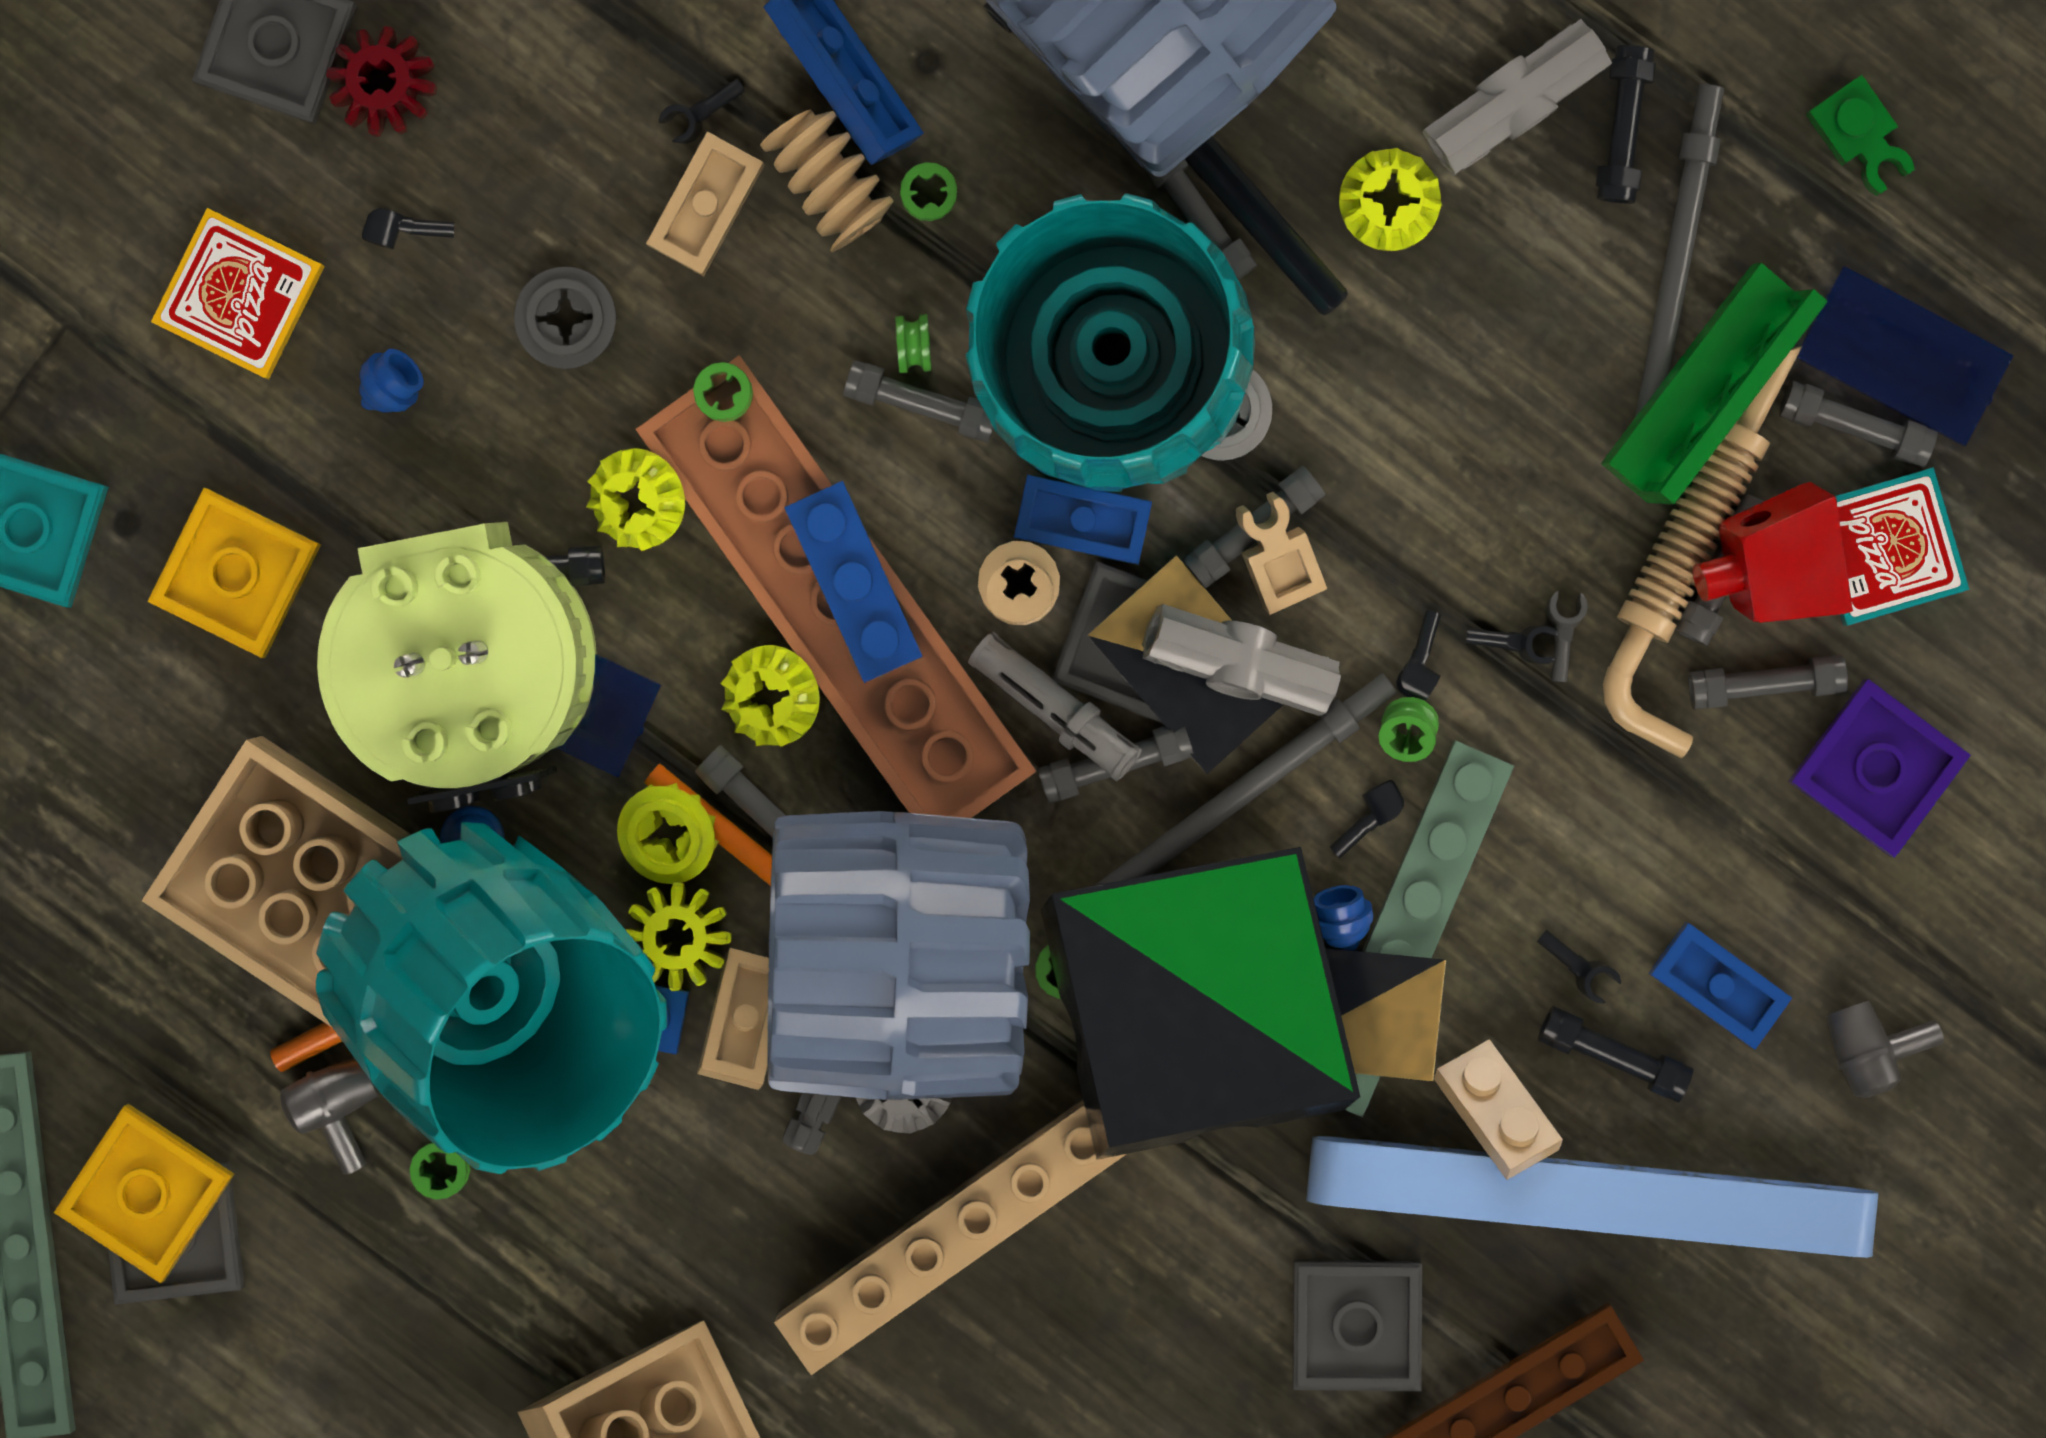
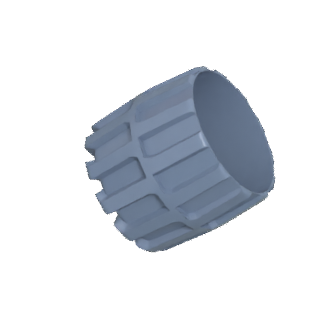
(1164, 69)
(897, 955)

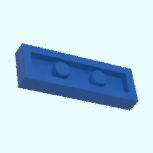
(846, 75)
(853, 582)

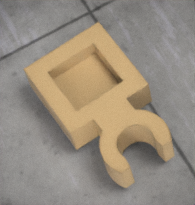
(1283, 561)

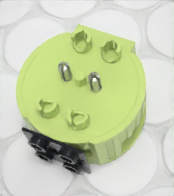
(456, 663)

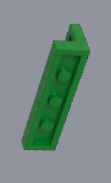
(1712, 385)

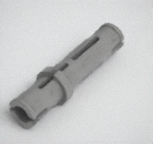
(1072, 720)

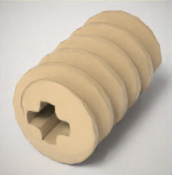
(827, 175)
(1017, 557)

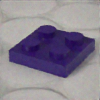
(1879, 768)

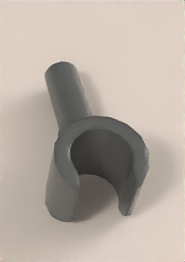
(1565, 628)

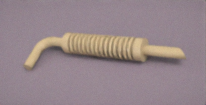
(1672, 567)

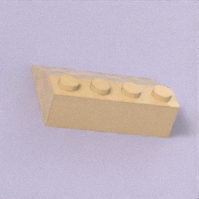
(271, 867)
(658, 1392)

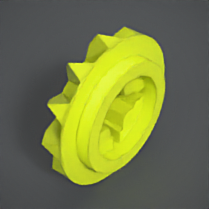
(1366, 217)
(658, 488)
(781, 671)
(659, 858)

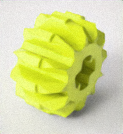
(690, 952)

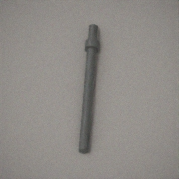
(1699, 152)
(1336, 724)

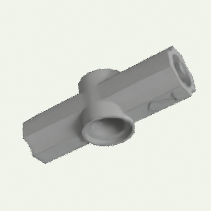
(1517, 97)
(1241, 660)

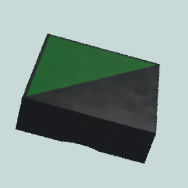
(1199, 1002)

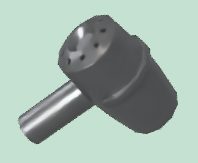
(1869, 1054)
(324, 1100)

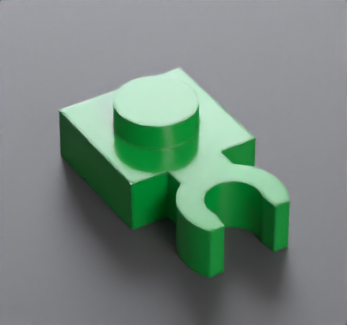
(1853, 126)

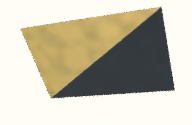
(1180, 700)
(1389, 1011)

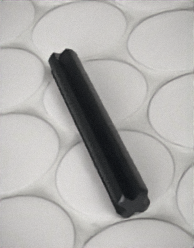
(1267, 226)

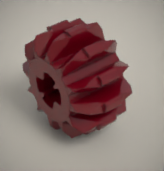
(383, 59)

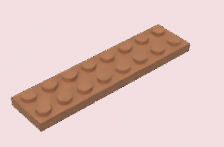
(917, 723)

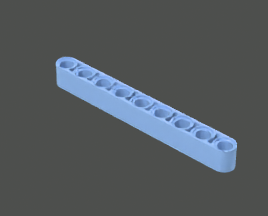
(1593, 1197)

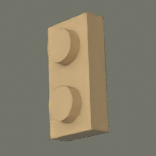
(705, 204)
(739, 1022)
(1498, 1109)

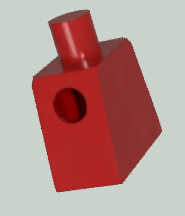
(1781, 559)

